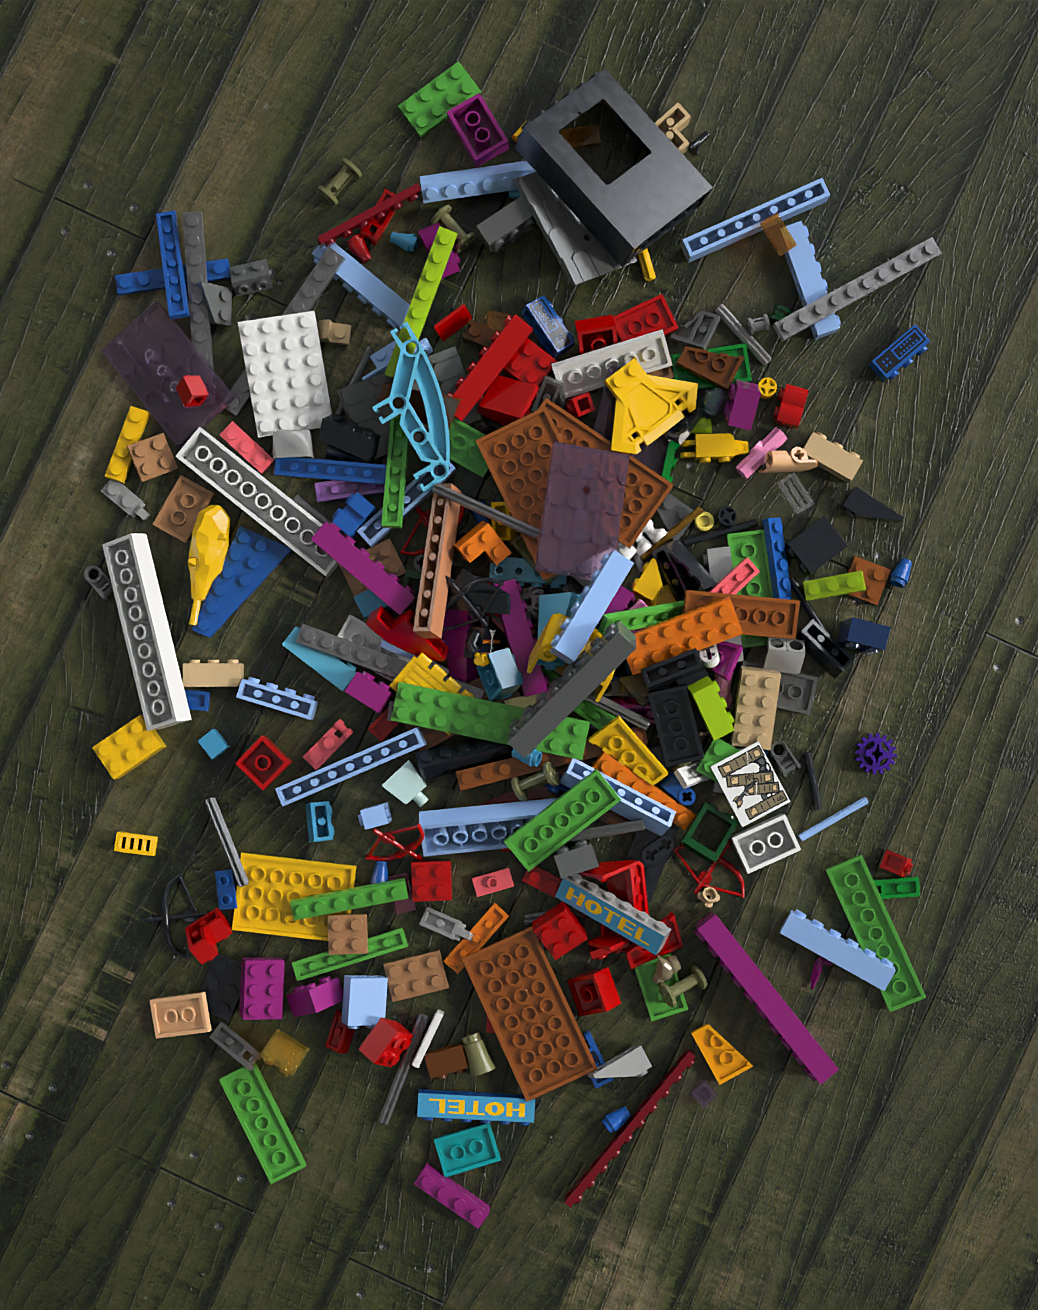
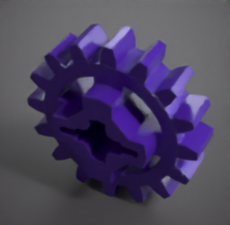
(874, 761)

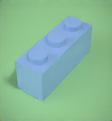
(375, 816)

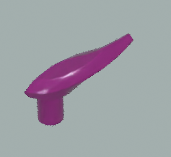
(817, 969)

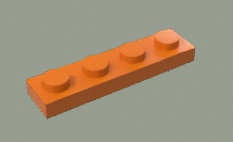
(482, 932)

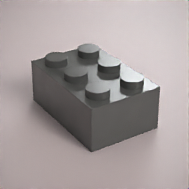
(506, 226)
(575, 858)

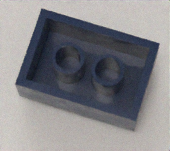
(863, 635)

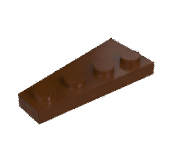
(416, 400)

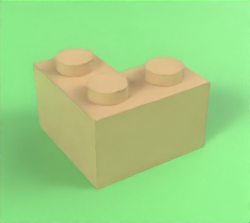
(672, 123)

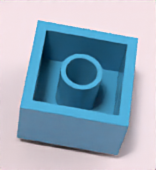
(500, 675)

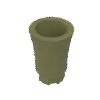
(477, 1055)

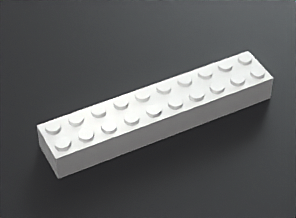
(256, 497)
(146, 631)

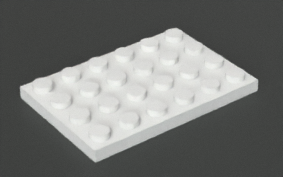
(285, 372)

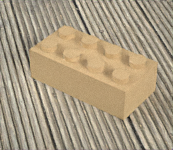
(755, 707)

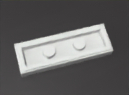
(427, 1038)

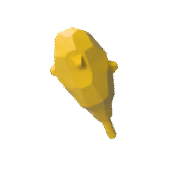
(207, 553)

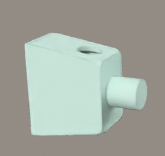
(407, 785)

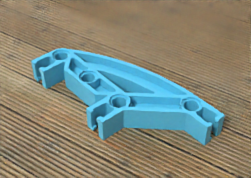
(436, 444)

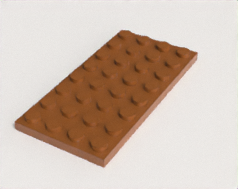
(520, 467)
(643, 488)
(529, 1013)

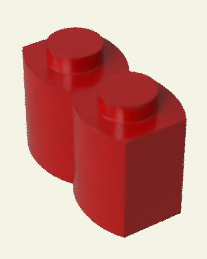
(791, 406)

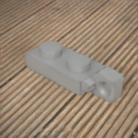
(125, 499)
(444, 925)

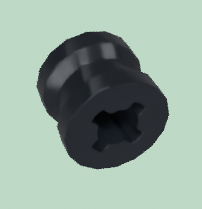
(729, 514)

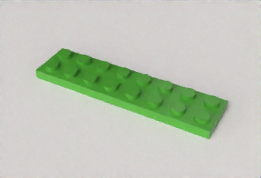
(875, 928)

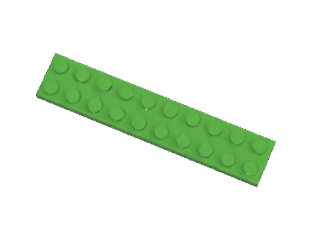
(480, 719)

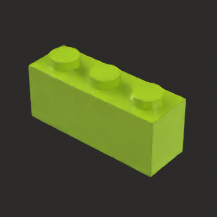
(834, 586)
(711, 707)

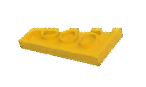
(624, 745)

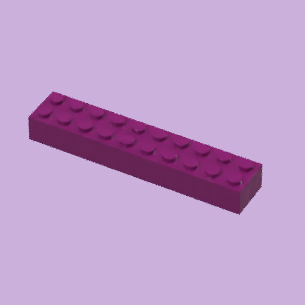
(768, 1001)

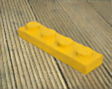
(130, 434)

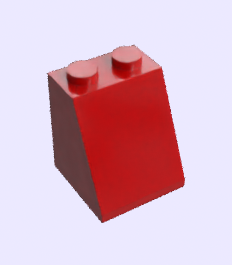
(507, 400)

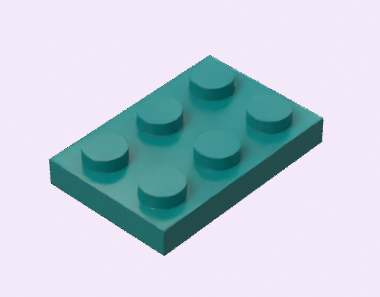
(467, 1149)

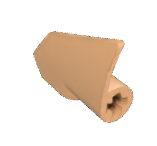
(793, 461)

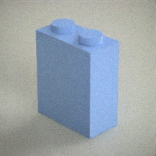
(363, 1000)

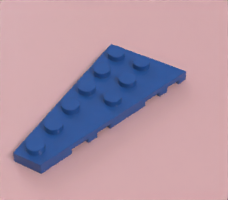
(244, 570)

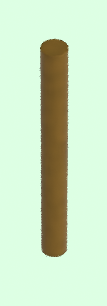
(673, 531)

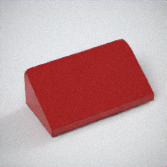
(452, 322)
(339, 1035)

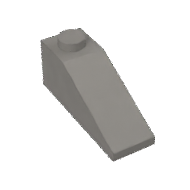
(626, 1064)

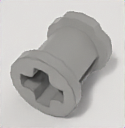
(758, 324)

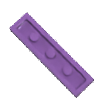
(340, 490)

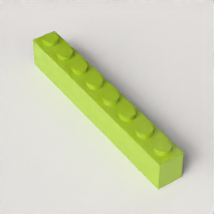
(424, 293)

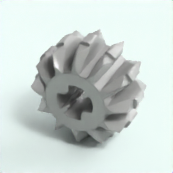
(531, 597)

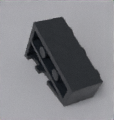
(681, 569)

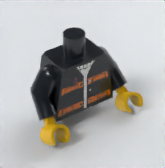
(482, 641)

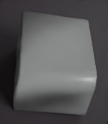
(292, 444)
(783, 654)

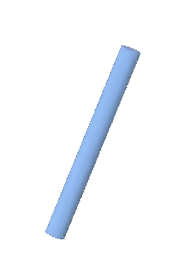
(832, 819)

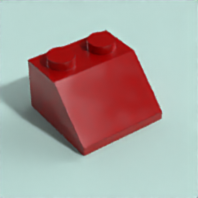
(594, 991)

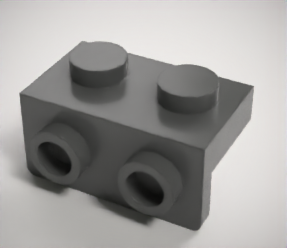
(251, 277)

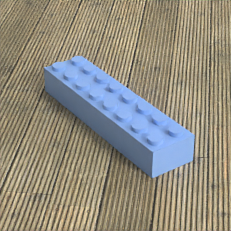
(475, 826)

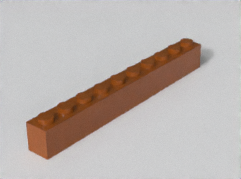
(513, 767)

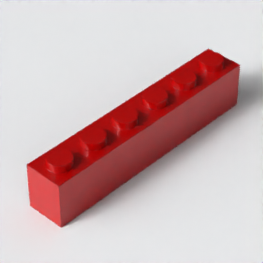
(490, 363)

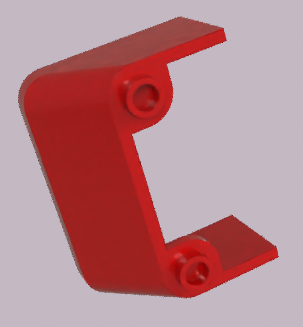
(628, 884)

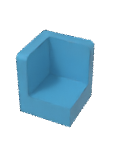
(213, 744)

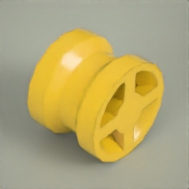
(767, 384)

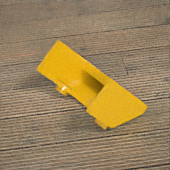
(543, 646)

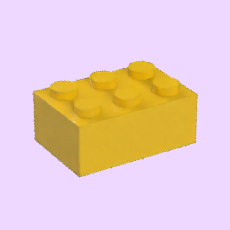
(128, 747)

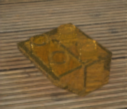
(284, 1052)

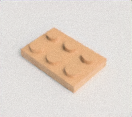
(180, 1015)

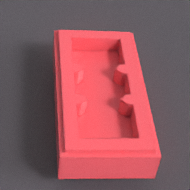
(493, 882)

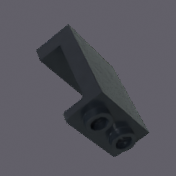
(815, 546)

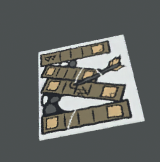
(750, 784)

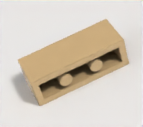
(832, 457)
(212, 673)

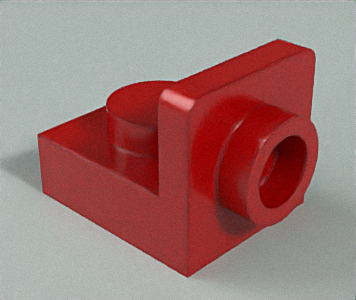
(896, 863)

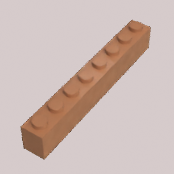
(436, 566)

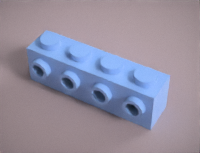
(271, 697)

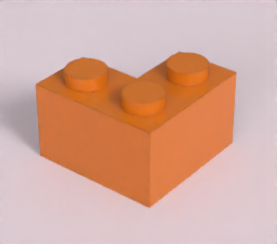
(482, 540)

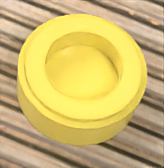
(704, 521)

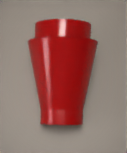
(359, 248)

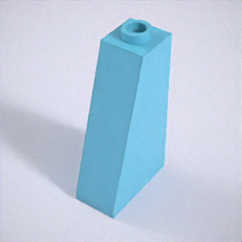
(550, 605)

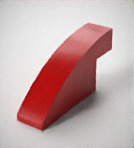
(400, 634)

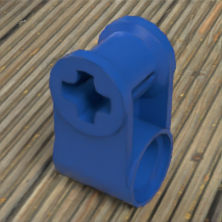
(675, 789)

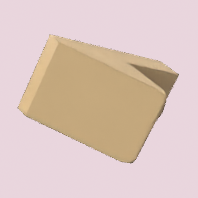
(334, 332)

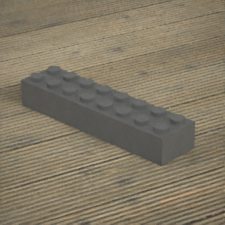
(571, 688)

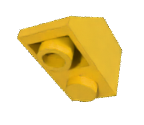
(649, 585)

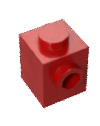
(192, 391)
(580, 405)

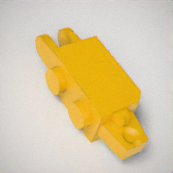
(714, 447)

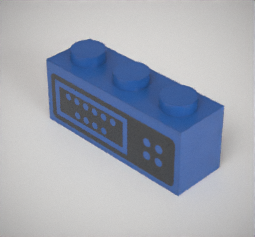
(548, 327)
(899, 353)

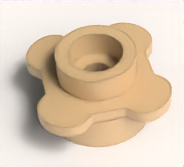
(709, 891)

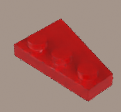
(637, 955)

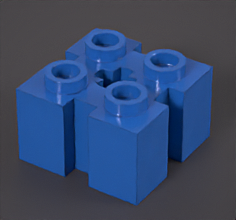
(354, 515)

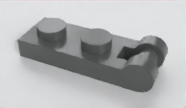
(235, 1045)

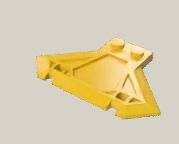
(646, 406)

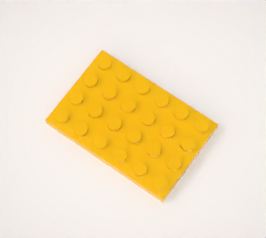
(276, 880)

